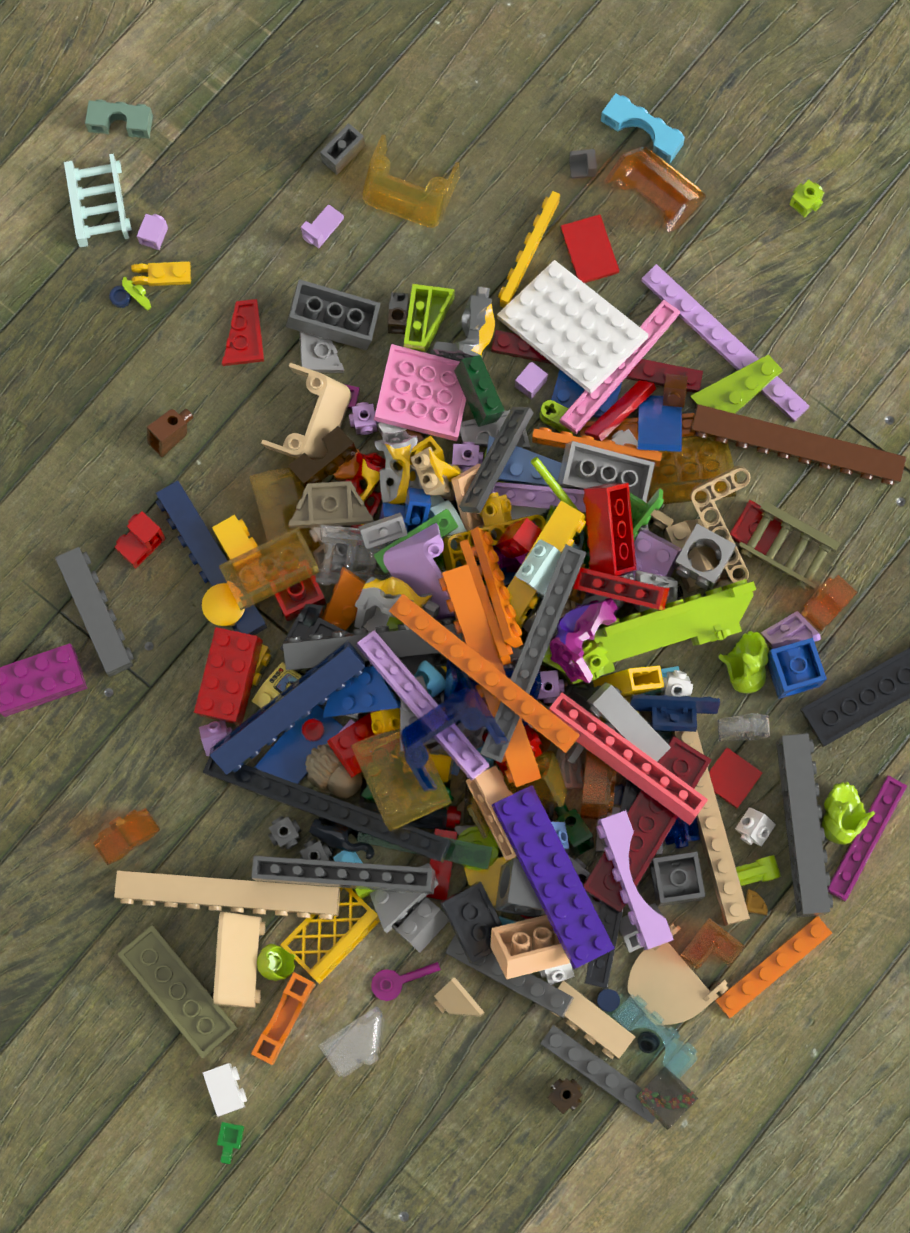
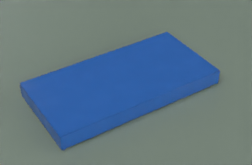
(659, 426)
(289, 753)

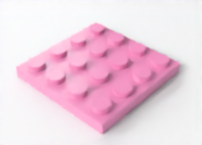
(421, 393)

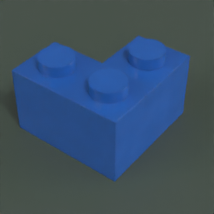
(413, 512)

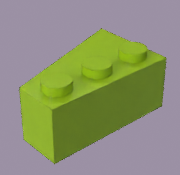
(425, 314)

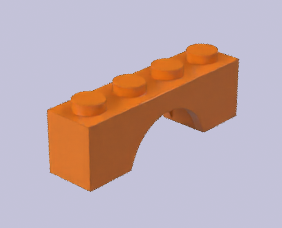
(283, 1019)

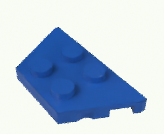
(362, 694)

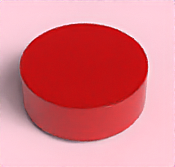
(313, 730)

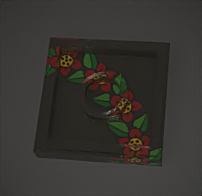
(666, 1097)

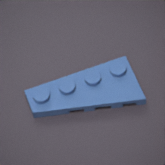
(522, 471)

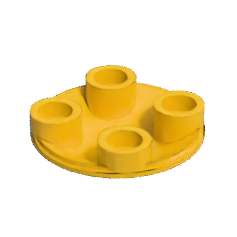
(220, 606)

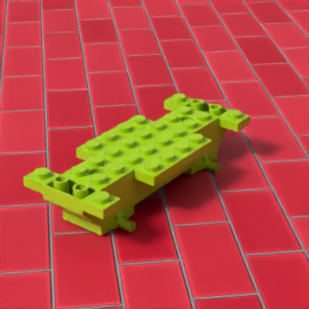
(699, 619)

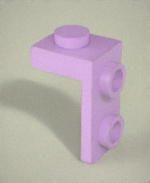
(322, 226)

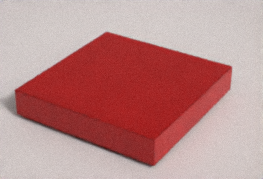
(748, 523)
(733, 777)

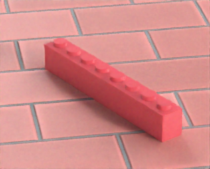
(629, 760)

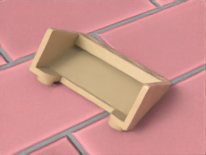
(237, 960)

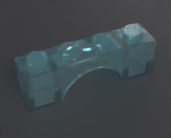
(635, 1015)

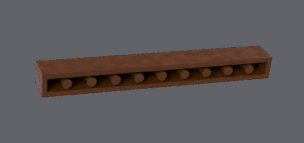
(797, 444)

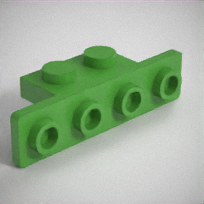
(642, 511)
(443, 519)

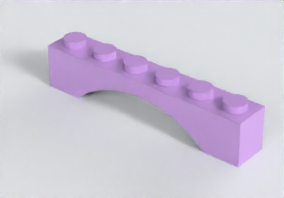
(651, 926)

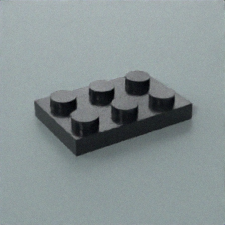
(472, 920)

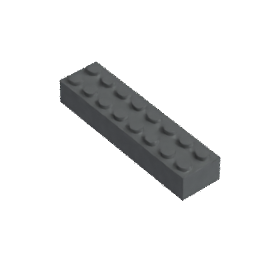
(803, 825)

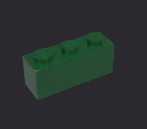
(479, 390)

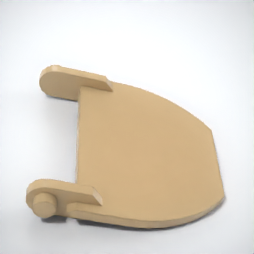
(670, 984)

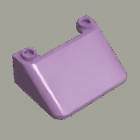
(414, 564)

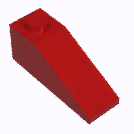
(443, 870)

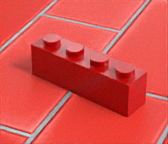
(621, 588)

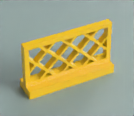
(341, 948)

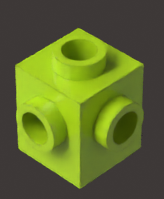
(807, 198)
(594, 655)

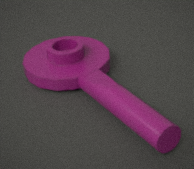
(388, 984)

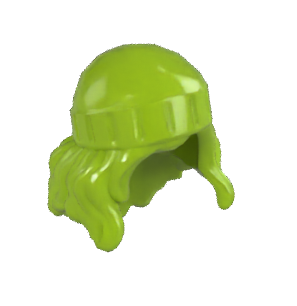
(747, 663)
(844, 814)

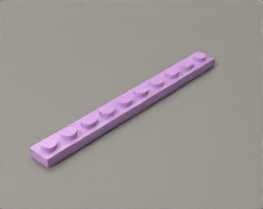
(721, 339)

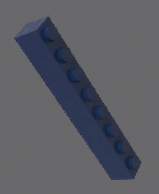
(202, 547)
(287, 707)

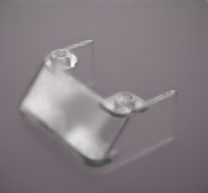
(356, 1043)

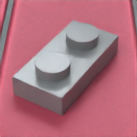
(383, 530)

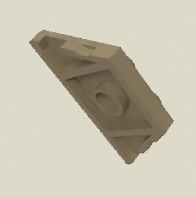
(330, 505)

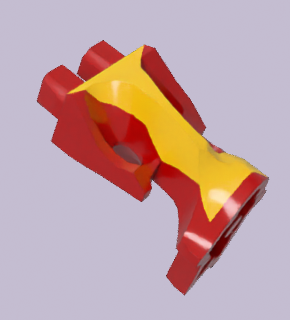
(368, 470)

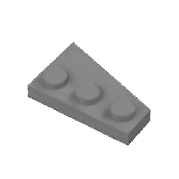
(319, 354)

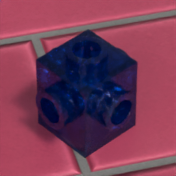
(682, 833)

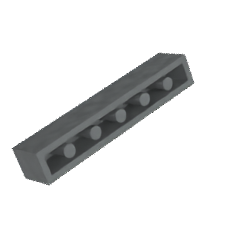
(94, 612)

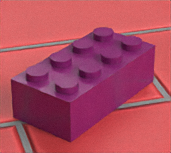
(40, 679)

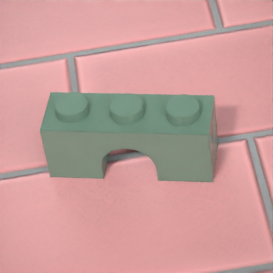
(102, 114)

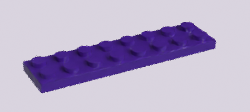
(552, 877)

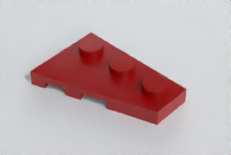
(245, 336)

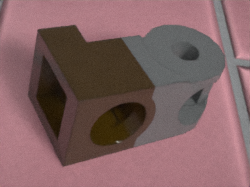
(398, 313)

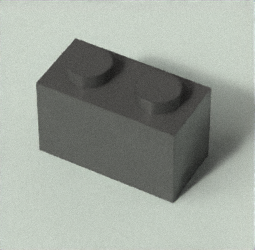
(342, 148)

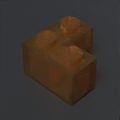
(833, 598)
(125, 834)
(709, 940)

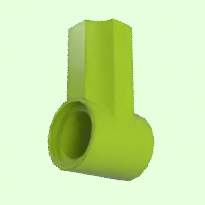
(761, 870)

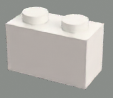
(224, 1089)

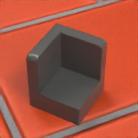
(582, 163)

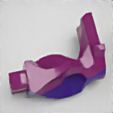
(573, 629)

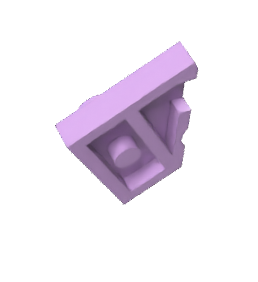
(790, 630)

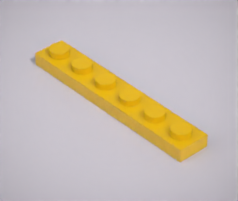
(532, 241)

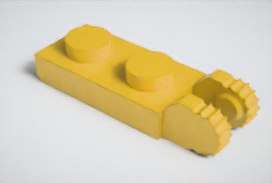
(163, 273)

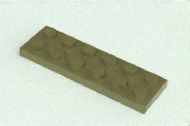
(177, 991)

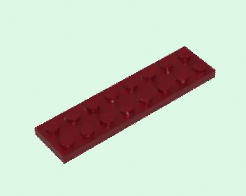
(650, 825)

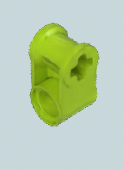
(554, 418)

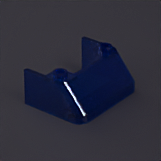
(462, 706)

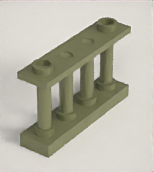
(807, 534)

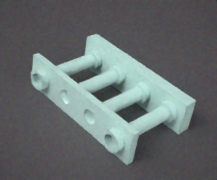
(77, 194)

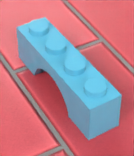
(622, 114)

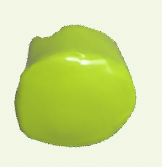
(275, 962)

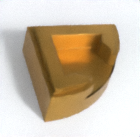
(755, 903)

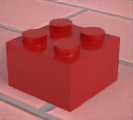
(295, 597)

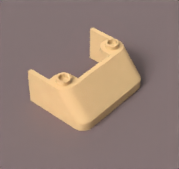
(327, 415)

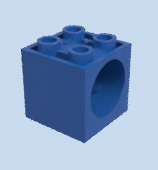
(795, 668)

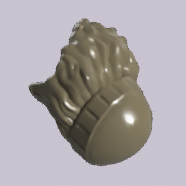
(329, 774)

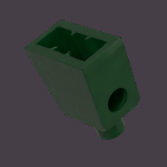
(579, 836)

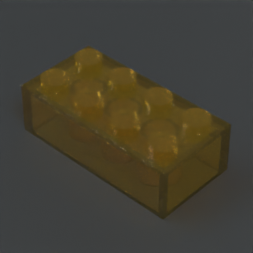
(269, 568)

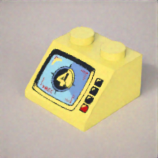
(275, 684)

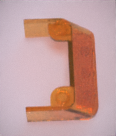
(659, 184)

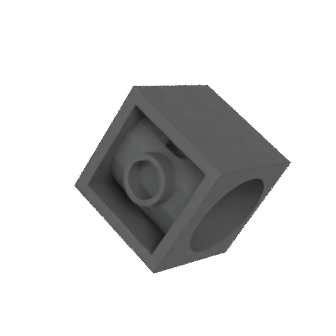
(677, 879)
(516, 893)

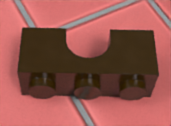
(339, 450)

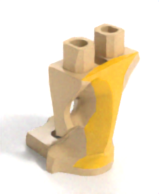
(435, 474)

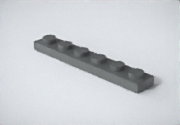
(496, 459)
(525, 985)
(596, 1070)

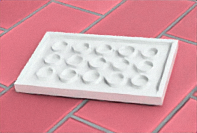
(572, 326)

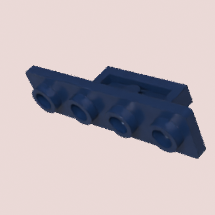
(674, 712)

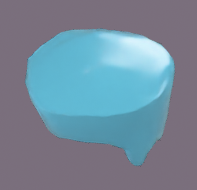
(432, 677)

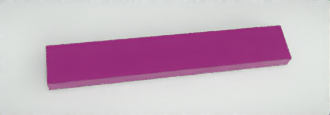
(865, 842)

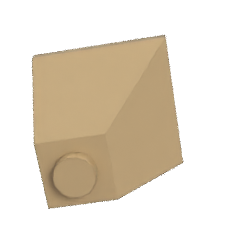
(456, 1000)

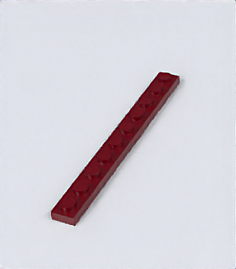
(646, 370)

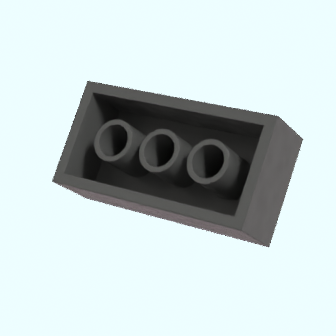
(333, 314)

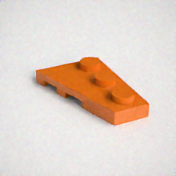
(342, 609)

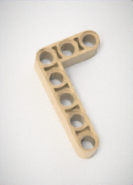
(718, 522)

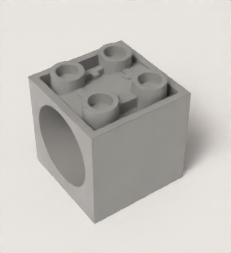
(703, 537)

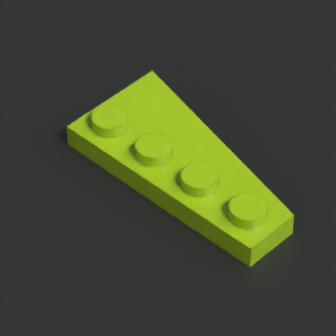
(740, 387)

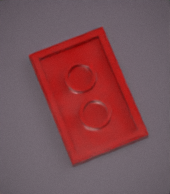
(589, 249)

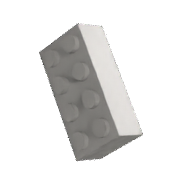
(591, 466)

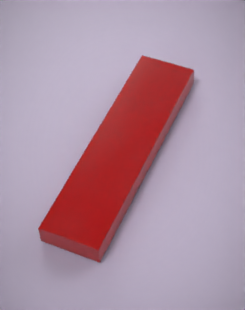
(620, 410)

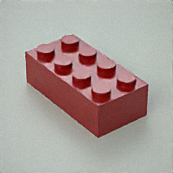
(610, 528)
(228, 676)

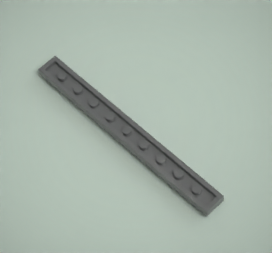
(537, 643)

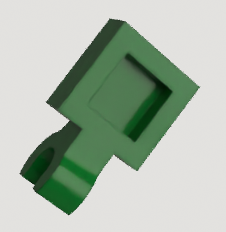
(229, 1137)

